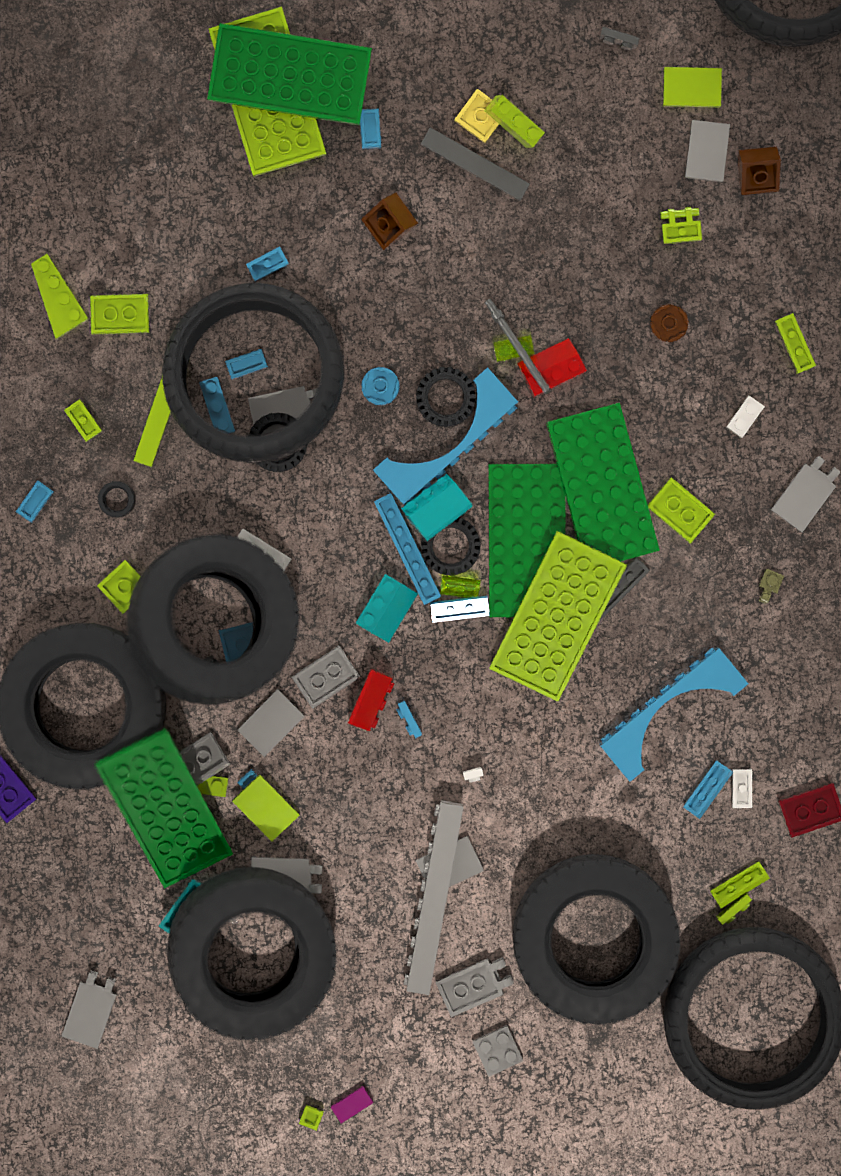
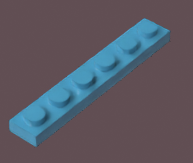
(407, 548)

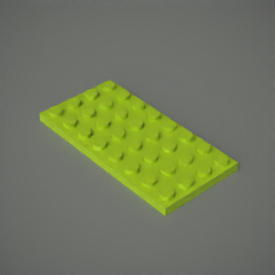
(271, 137)
(557, 616)

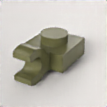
(770, 583)

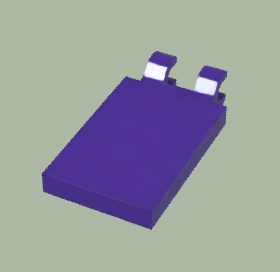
(14, 793)

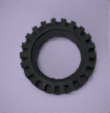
(445, 374)
(273, 419)
(466, 563)

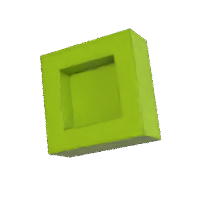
(311, 1117)

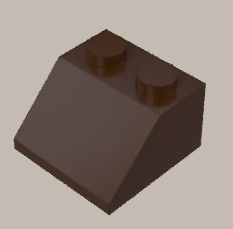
(759, 170)
(389, 221)

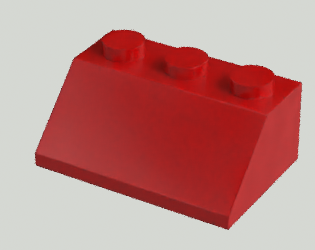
(555, 365)
(371, 700)

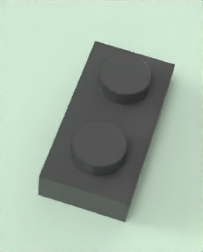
(626, 41)

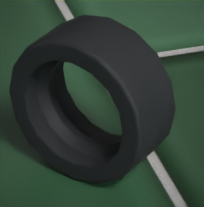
(102, 499)

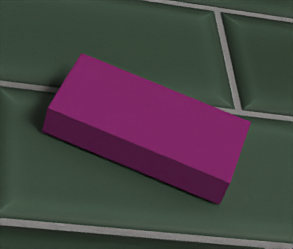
(352, 1104)

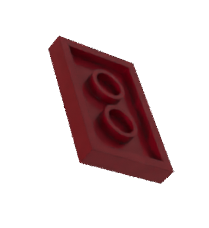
(811, 810)

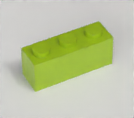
(514, 121)

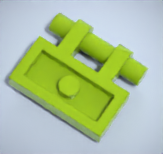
(682, 231)

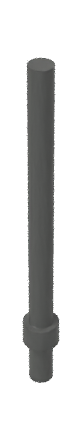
(498, 317)

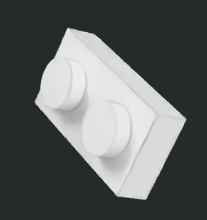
(745, 416)
(742, 788)

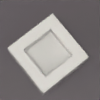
(473, 774)

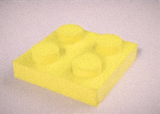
(475, 119)

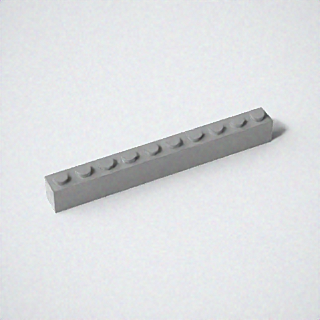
(434, 897)

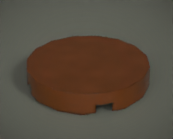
(669, 323)

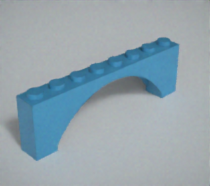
(492, 404)
(625, 744)

